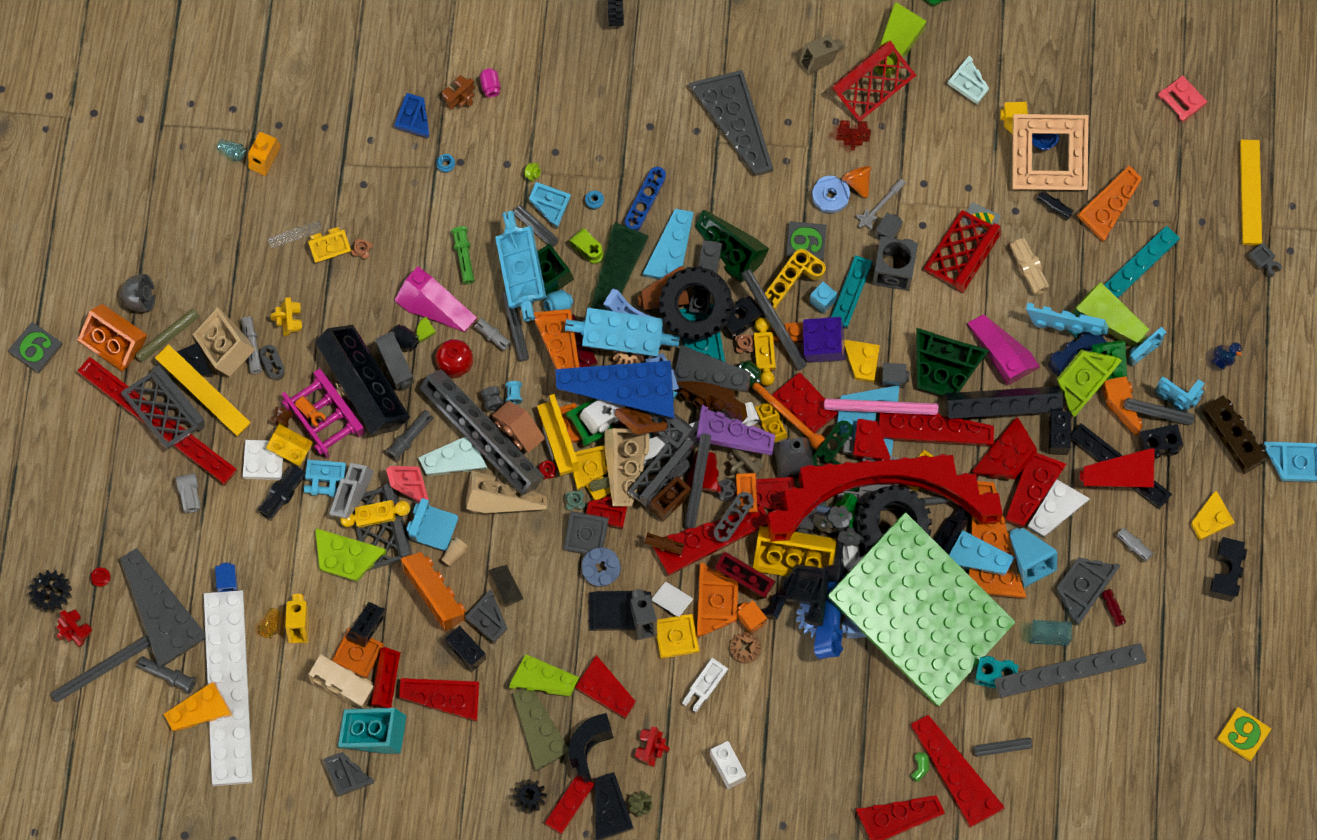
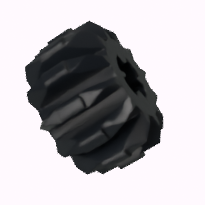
(538, 796)

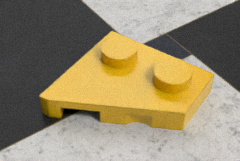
(863, 359)
(1212, 518)

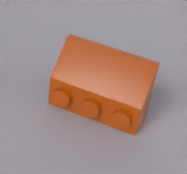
(111, 336)

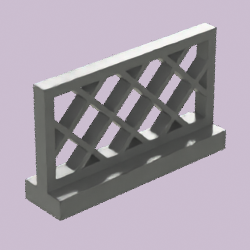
(178, 402)
(398, 527)

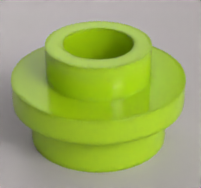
(532, 171)

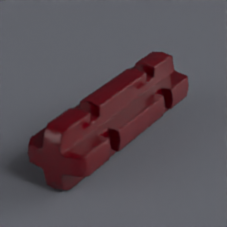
(1113, 607)

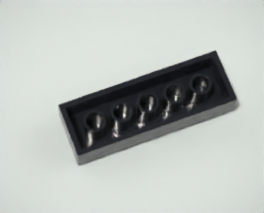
(362, 379)

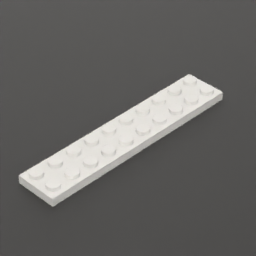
(228, 669)

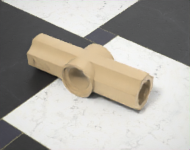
(1029, 266)

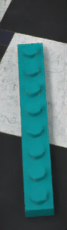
(1140, 264)

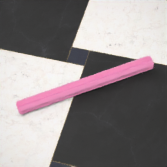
(881, 406)

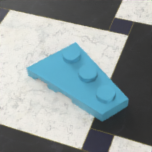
(979, 555)

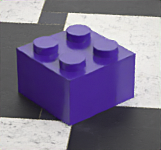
(824, 339)

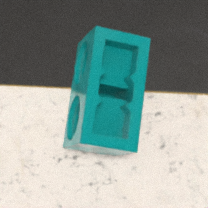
(996, 667)

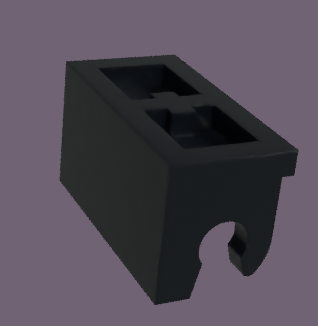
(366, 624)

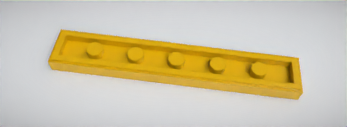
(1250, 192)
(202, 390)

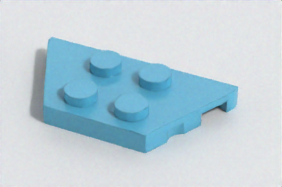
(1293, 460)

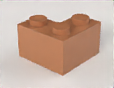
(519, 425)

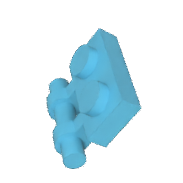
(325, 472)

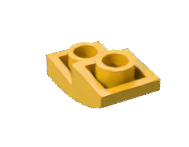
(771, 421)

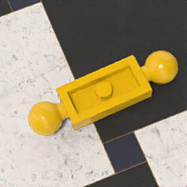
(764, 351)
(376, 513)

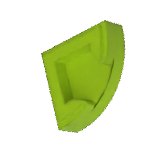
(425, 330)

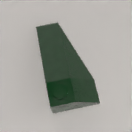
(738, 250)

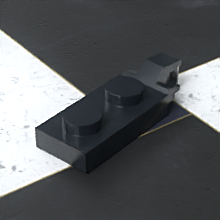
(952, 529)

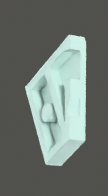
(969, 81)

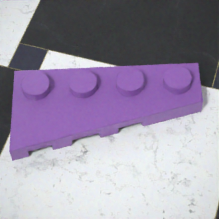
(733, 433)

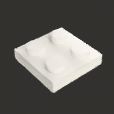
(261, 462)

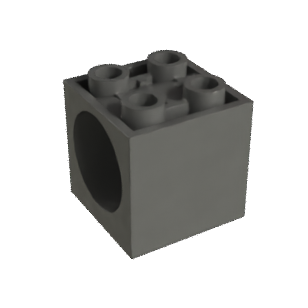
(891, 277)

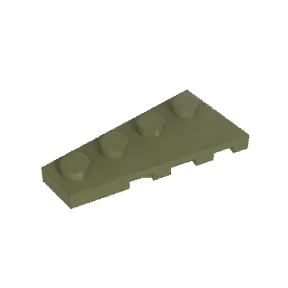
(540, 732)

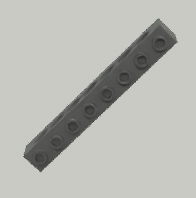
(481, 432)

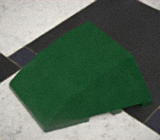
(944, 362)

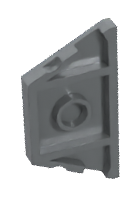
(1084, 585)

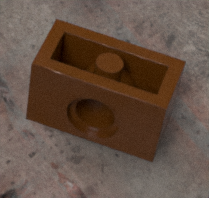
(670, 498)

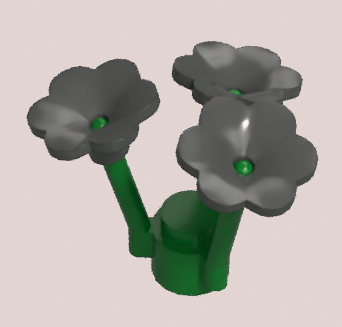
(840, 515)

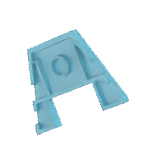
(882, 394)

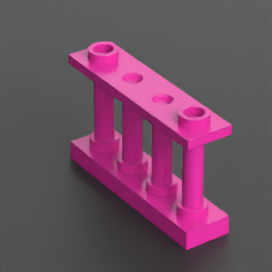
(342, 411)

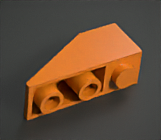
(1115, 393)

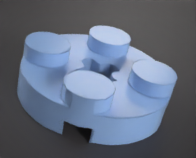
(828, 204)

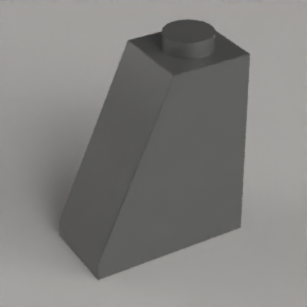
(394, 361)

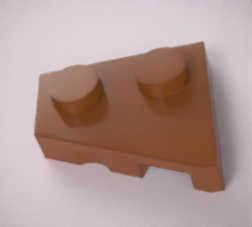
(639, 421)

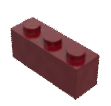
(745, 574)

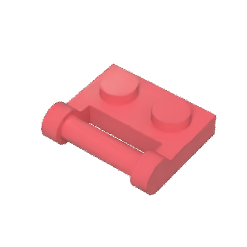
(1186, 95)

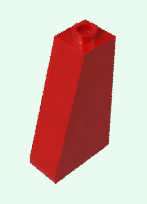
(1123, 471)

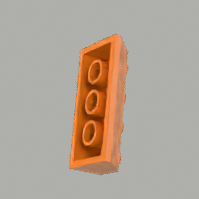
(433, 591)

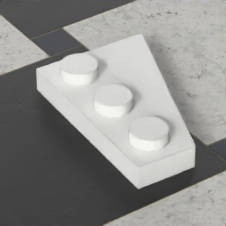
(1057, 506)

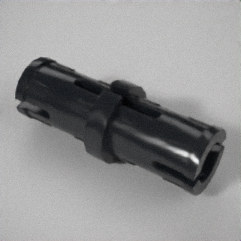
(1055, 205)

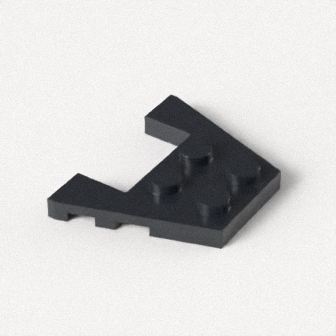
(802, 586)

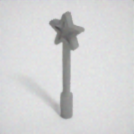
(868, 218)

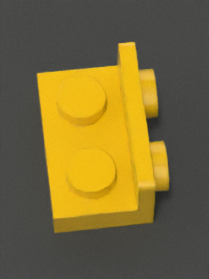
(329, 245)
(289, 444)

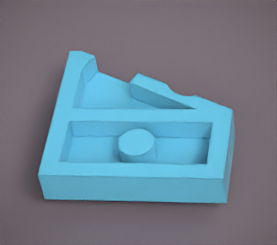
(550, 202)

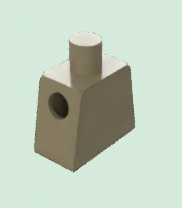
(819, 53)

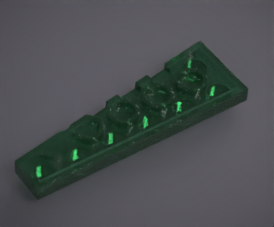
(619, 262)

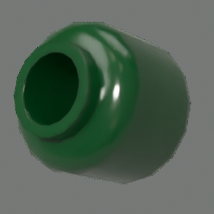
(753, 369)

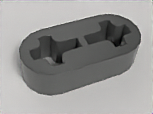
(276, 361)

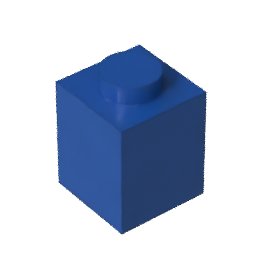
(226, 577)

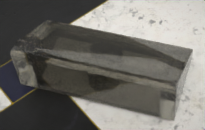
(505, 585)

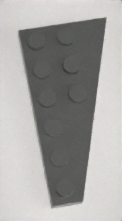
(732, 109)
(163, 616)

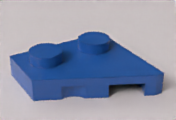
(413, 116)

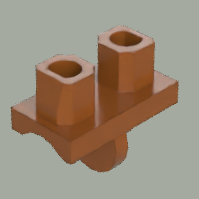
(461, 95)

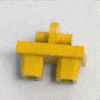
(284, 318)

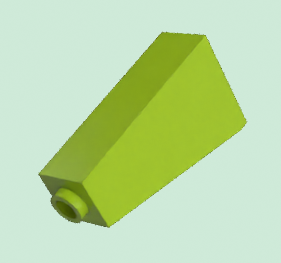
(903, 31)
(1121, 321)

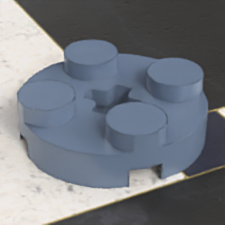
(591, 572)

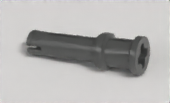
(404, 442)
(175, 677)

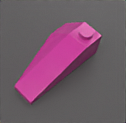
(429, 299)
(1005, 352)

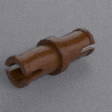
(664, 543)

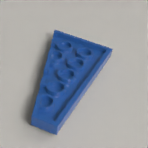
(633, 385)

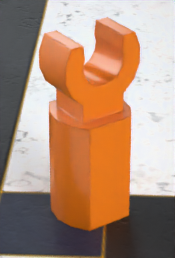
(309, 410)

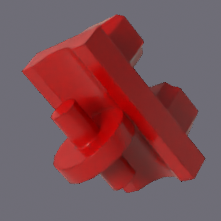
(70, 630)
(654, 748)

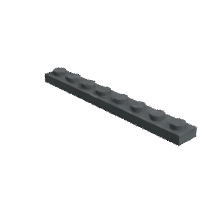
(1070, 670)

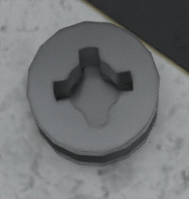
(727, 486)

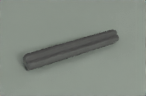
(516, 330)
(1159, 411)

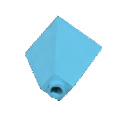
(1033, 556)

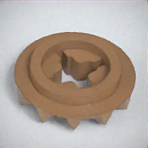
(744, 656)

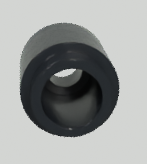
(405, 337)

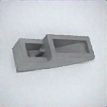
(351, 490)

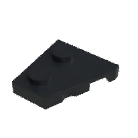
(196, 358)

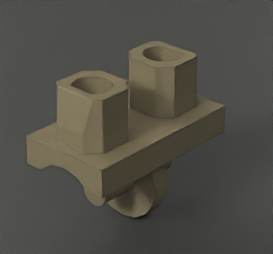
(742, 463)

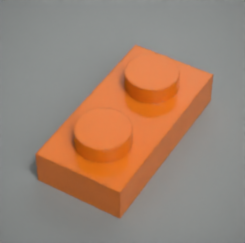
(747, 483)

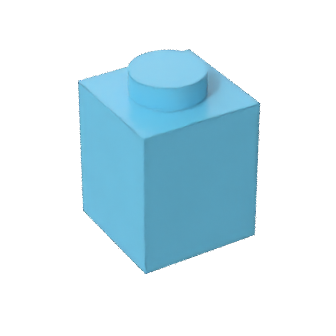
(823, 297)

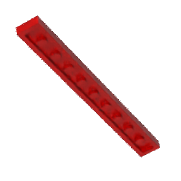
(190, 446)

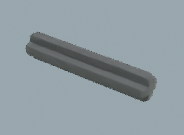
(537, 227)
(1003, 746)

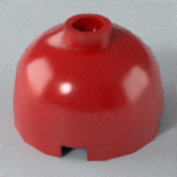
(454, 358)

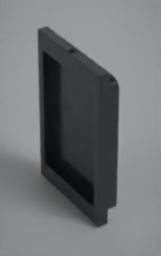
(611, 610)

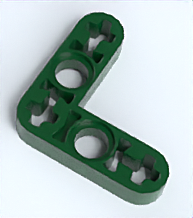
(831, 454)

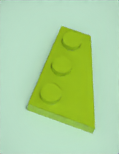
(543, 676)

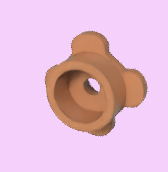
(360, 243)
(748, 339)

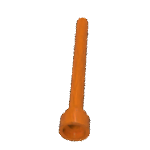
(815, 439)

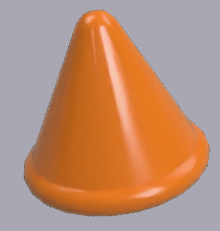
(859, 180)

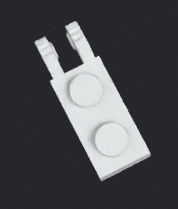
(706, 683)

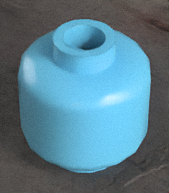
(558, 301)

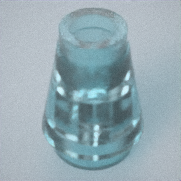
(231, 149)

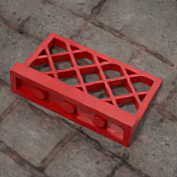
(863, 68)
(977, 256)

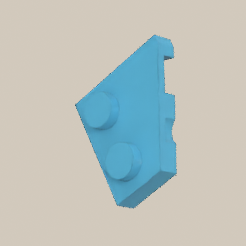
(1146, 347)

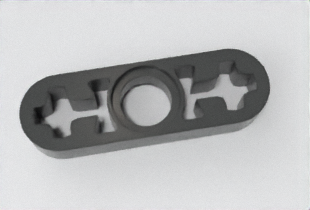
(737, 501)

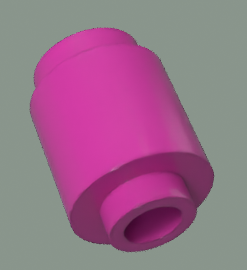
(490, 82)

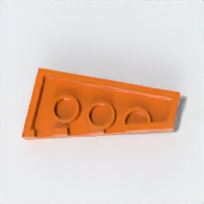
(1105, 209)
(559, 343)

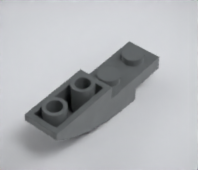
(709, 258)

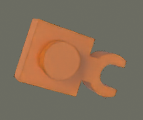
(795, 331)

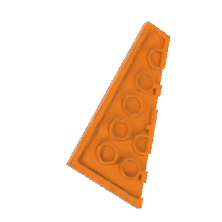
(997, 536)

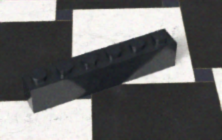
(1003, 402)

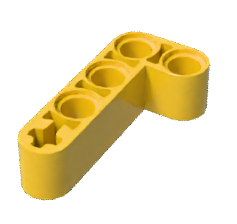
(798, 269)

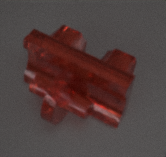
(853, 137)

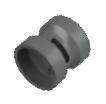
(492, 399)

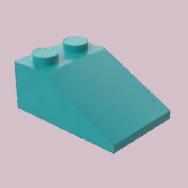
(373, 730)

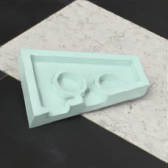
(453, 457)

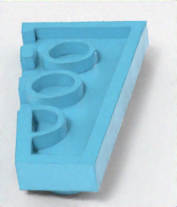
(671, 247)
(1065, 320)

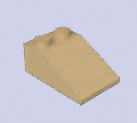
(223, 342)

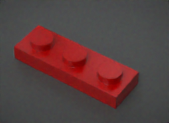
(385, 678)
(569, 804)

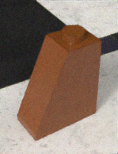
(650, 295)

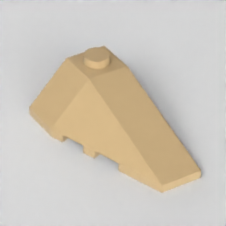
(625, 460)
(492, 496)

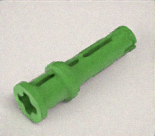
(463, 246)

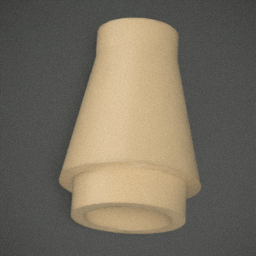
(454, 551)

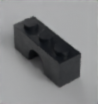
(1231, 553)

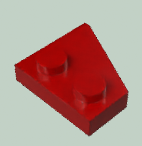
(605, 509)

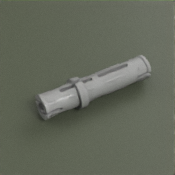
(249, 332)

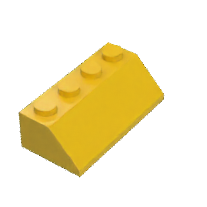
(801, 549)

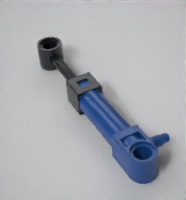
(829, 635)

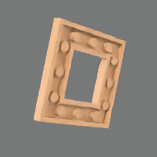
(1027, 124)

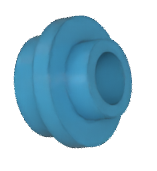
(445, 158)
(594, 204)

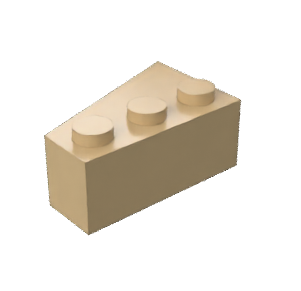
(341, 682)

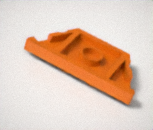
(716, 601)

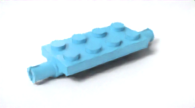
(520, 266)
(622, 332)

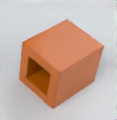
(751, 616)

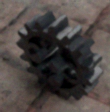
(44, 581)

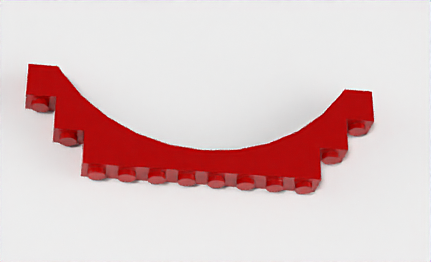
(930, 473)

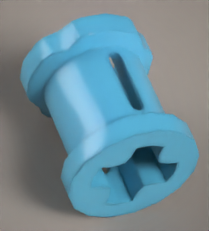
(513, 392)

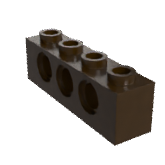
(1245, 460)

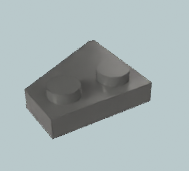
(487, 618)

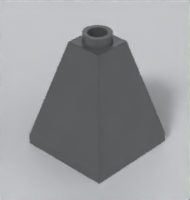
(791, 456)

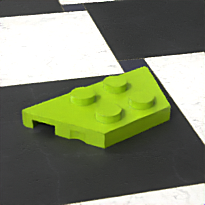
(1084, 377)
(345, 555)

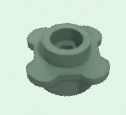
(570, 496)

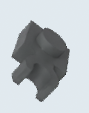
(1263, 257)

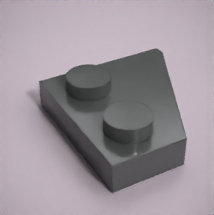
(345, 775)

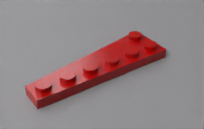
(934, 429)
(701, 540)
(962, 781)

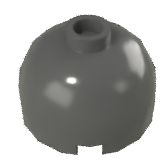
(138, 293)

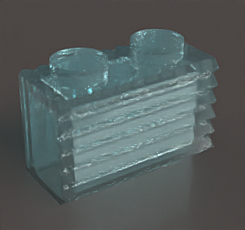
(1050, 632)

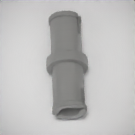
(492, 334)
(1135, 544)

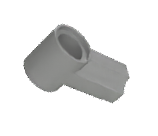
(188, 488)

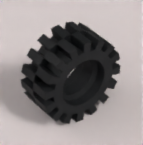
(615, 13)

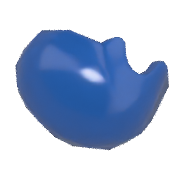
(1045, 141)

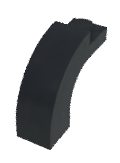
(584, 738)

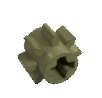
(640, 803)

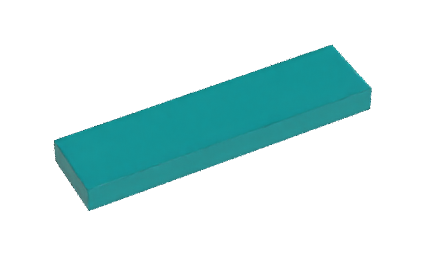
(852, 289)

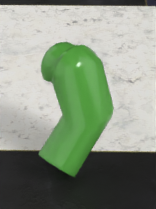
(923, 766)

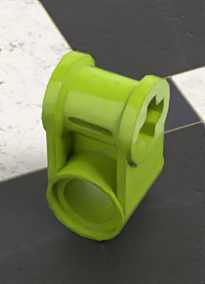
(585, 244)

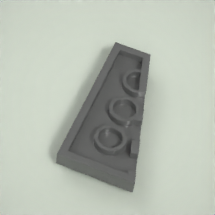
(704, 368)

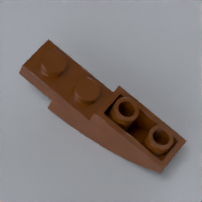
(712, 396)

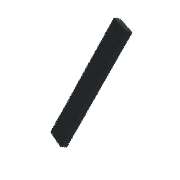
(1103, 451)

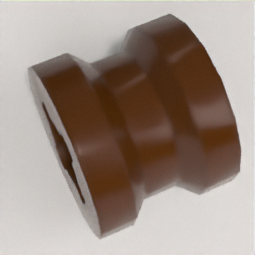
(281, 416)

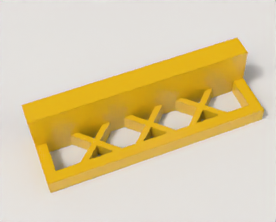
(558, 436)

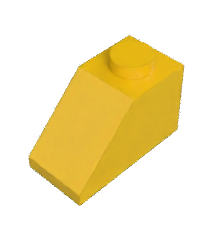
(1009, 109)

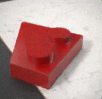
(869, 441)
(711, 474)

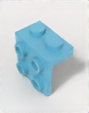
(1179, 398)
(431, 526)

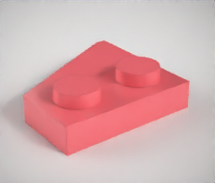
(407, 481)

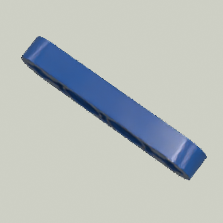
(645, 199)

